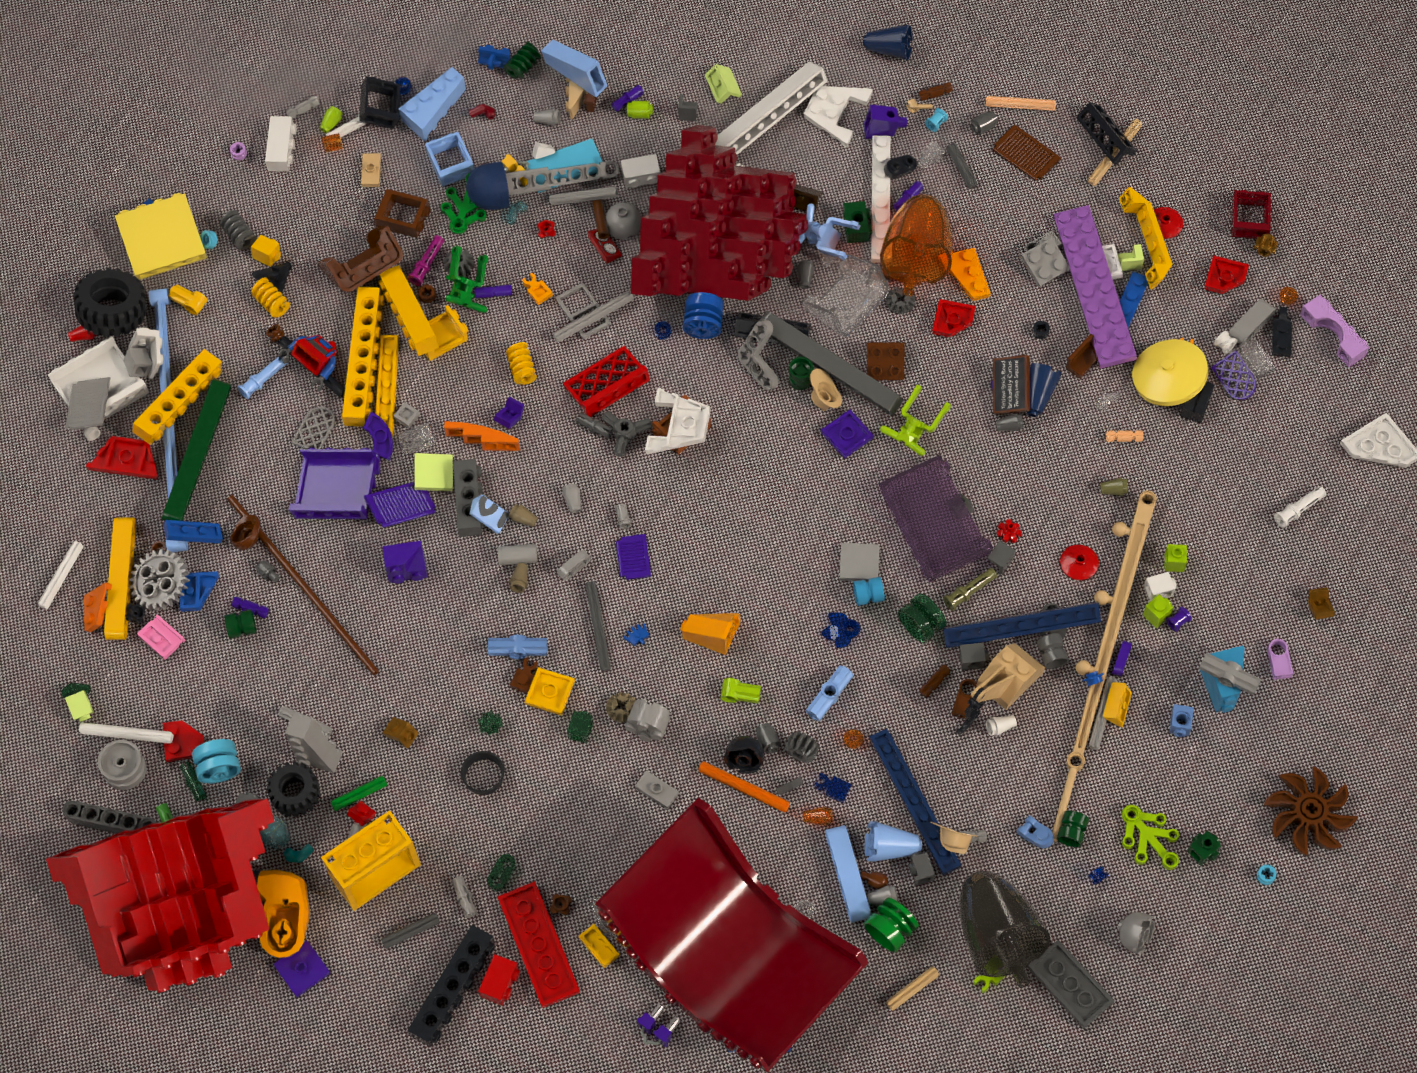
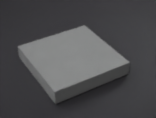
(859, 561)

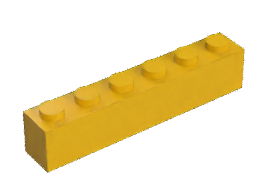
(408, 310)

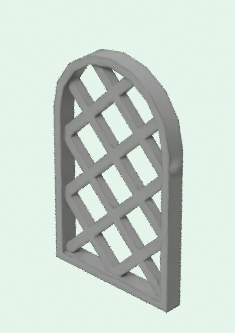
(328, 430)

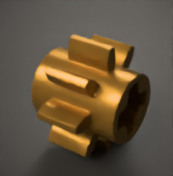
(1266, 245)

